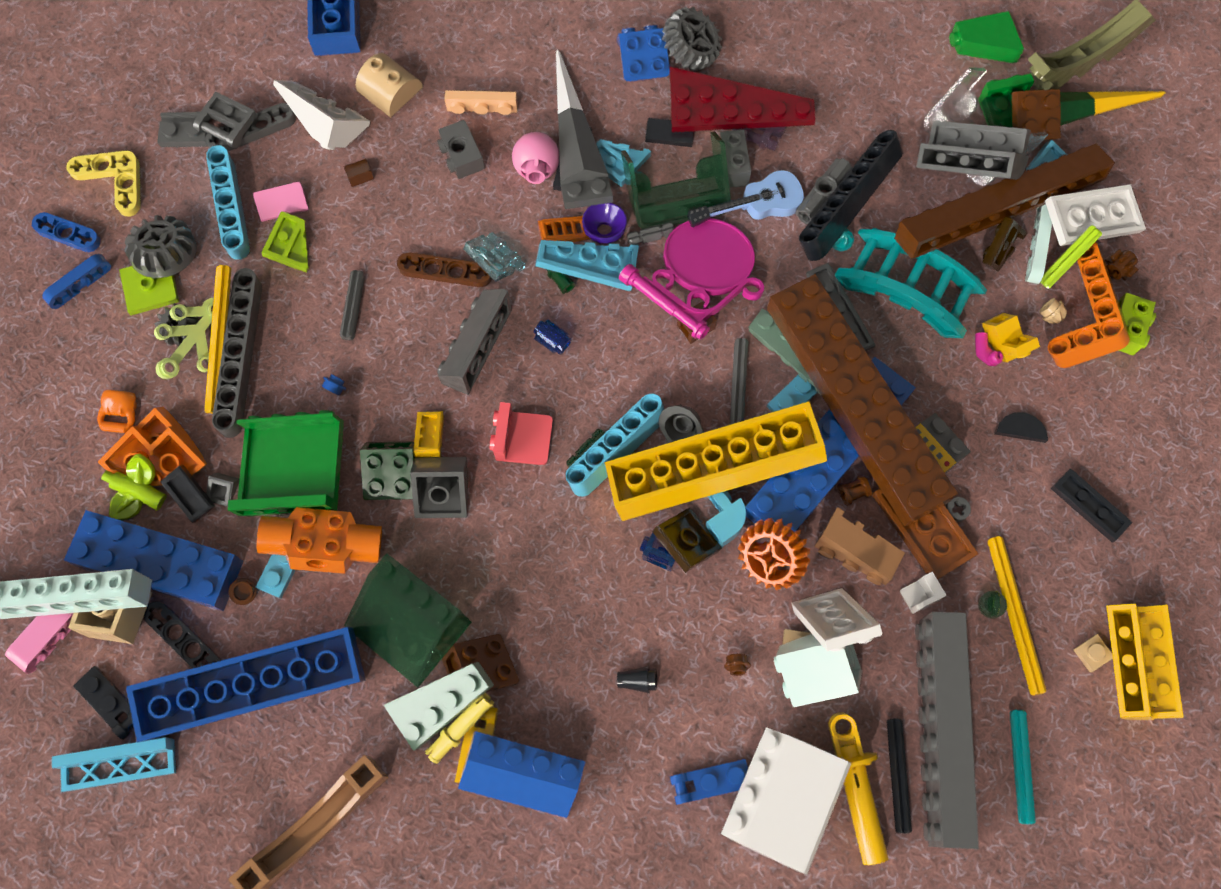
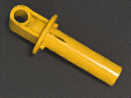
(859, 795)

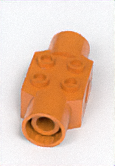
(319, 540)

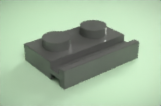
(178, 131)

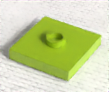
(147, 293)

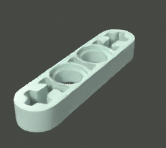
(1039, 246)

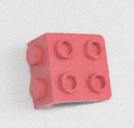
(521, 436)

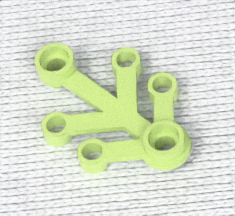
(193, 333)

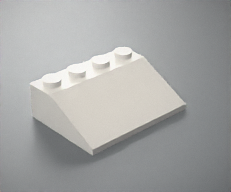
(786, 800)

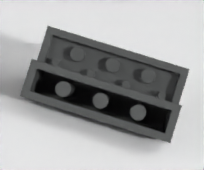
(975, 150)

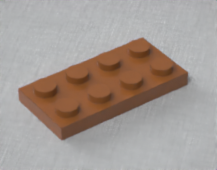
(933, 539)

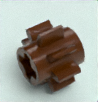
(1122, 264)

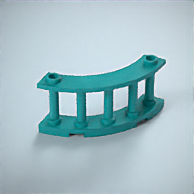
(905, 294)

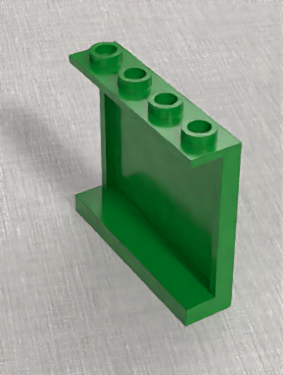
(289, 463)

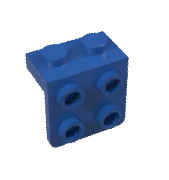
(643, 53)

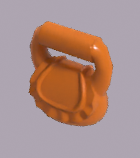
(119, 404)

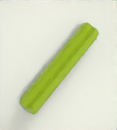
(1070, 256)

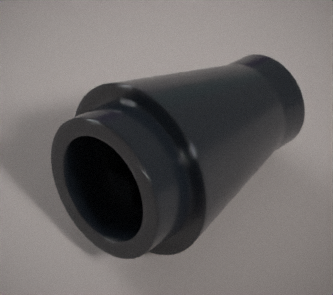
(638, 679)

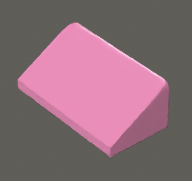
(284, 198)

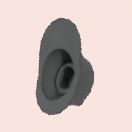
(679, 423)

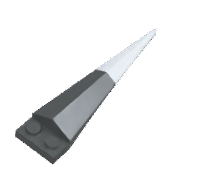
(582, 169)

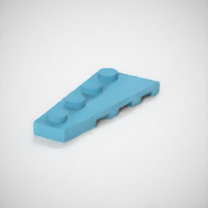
(587, 261)

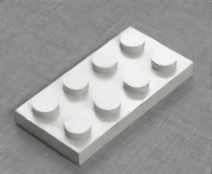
(1108, 209)
(836, 620)

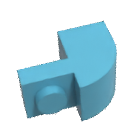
(730, 520)

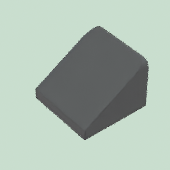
(221, 488)

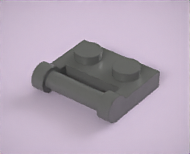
(229, 113)

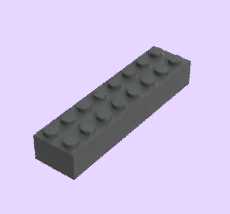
(947, 731)

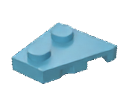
(613, 160)

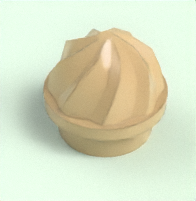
(1053, 311)

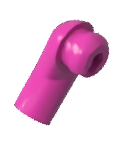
(985, 353)

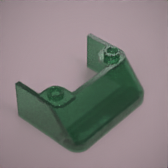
(673, 200)

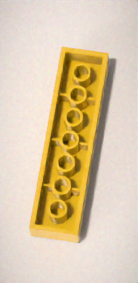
(715, 461)

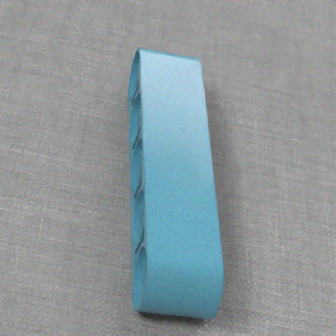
(224, 193)
(604, 448)

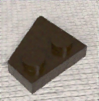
(1001, 247)

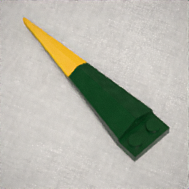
(1072, 105)

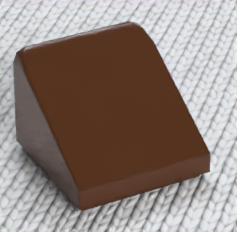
(358, 172)

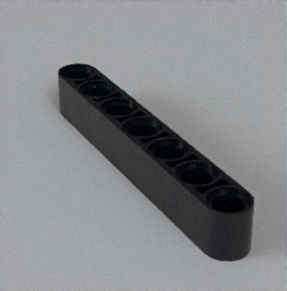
(851, 195)

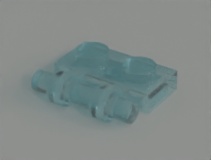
(494, 256)

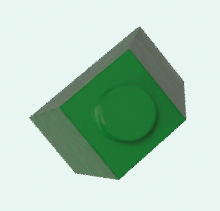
(988, 38)

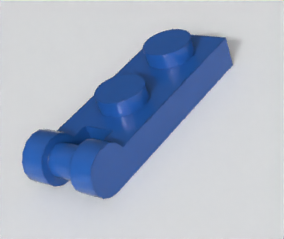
(710, 781)

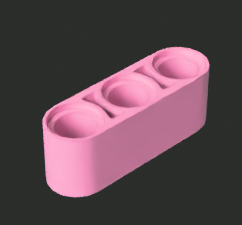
(38, 640)

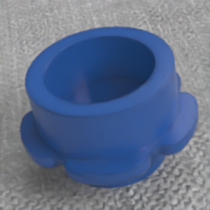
(334, 384)

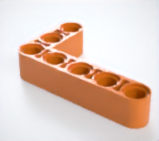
(1099, 334)

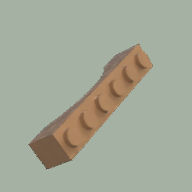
(322, 818)

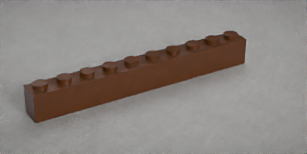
(1004, 199)

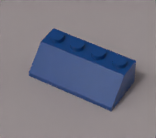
(521, 774)

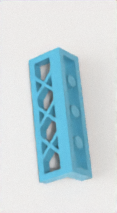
(109, 755)

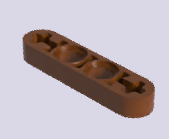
(445, 266)

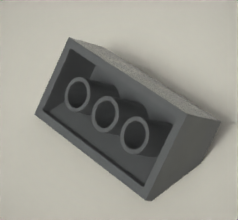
(475, 341)

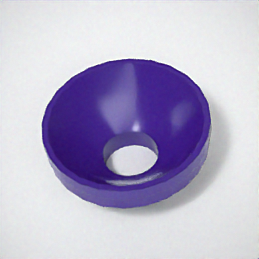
(604, 214)

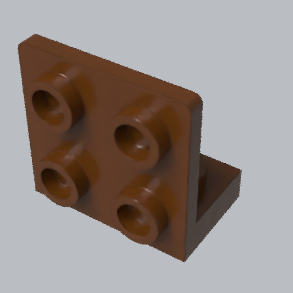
(490, 654)

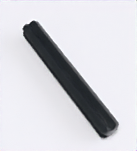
(899, 776)

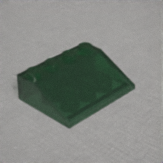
(405, 620)

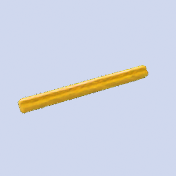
(218, 328)
(1016, 616)

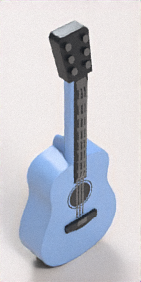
(774, 196)

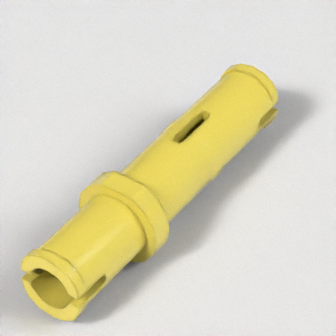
(451, 736)

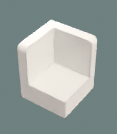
(922, 593)

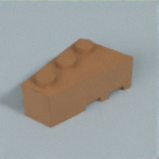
(859, 549)

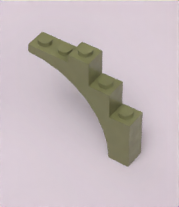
(1057, 68)

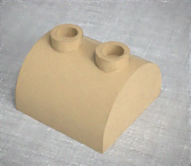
(386, 83)

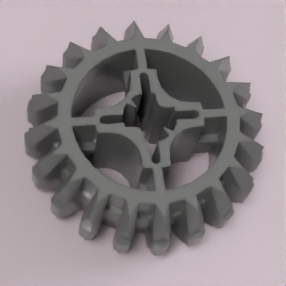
(692, 38)

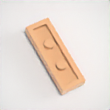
(481, 102)

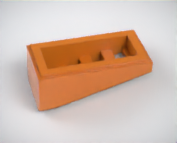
(554, 223)

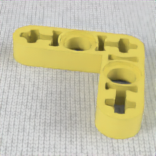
(118, 170)

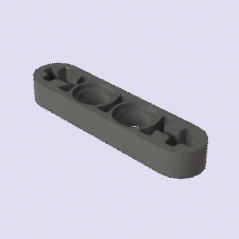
(254, 133)

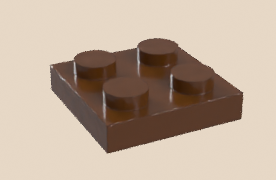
(1037, 112)

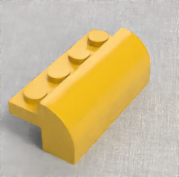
(1144, 662)

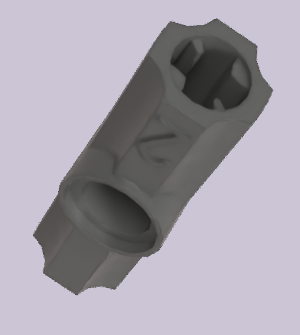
(828, 182)

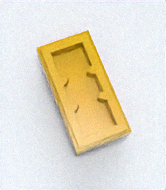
(428, 434)

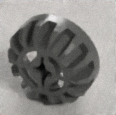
(160, 247)

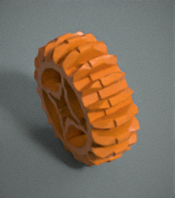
(781, 550)

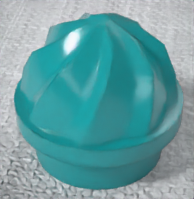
(845, 241)

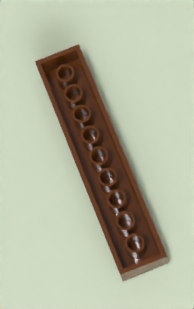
(861, 400)

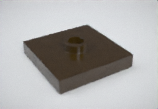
(687, 539)

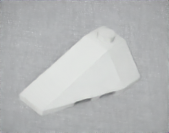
(320, 116)

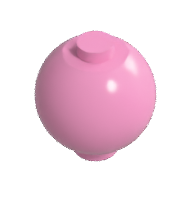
(535, 157)

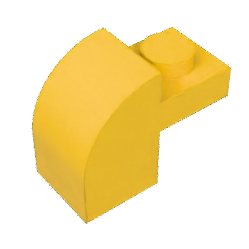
(1007, 337)

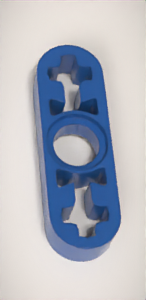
(61, 224)
(65, 289)

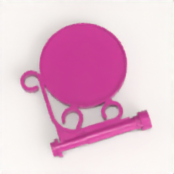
(706, 261)

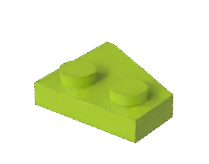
(288, 242)

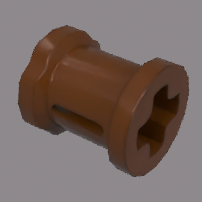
(854, 490)

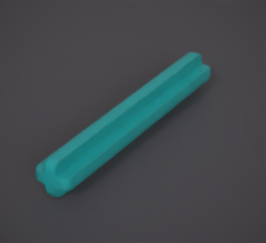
(1022, 767)

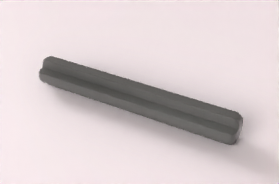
(739, 381)

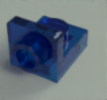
(658, 557)

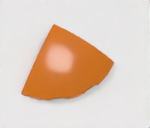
(161, 441)

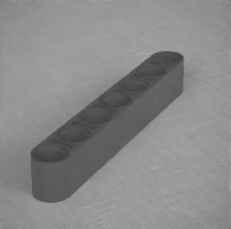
(237, 363)

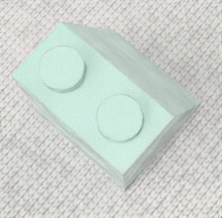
(817, 674)

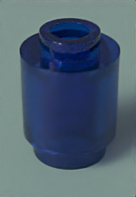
(552, 336)

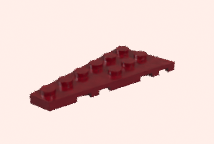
(716, 103)

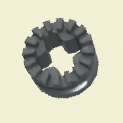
(959, 501)

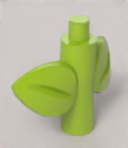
(133, 489)

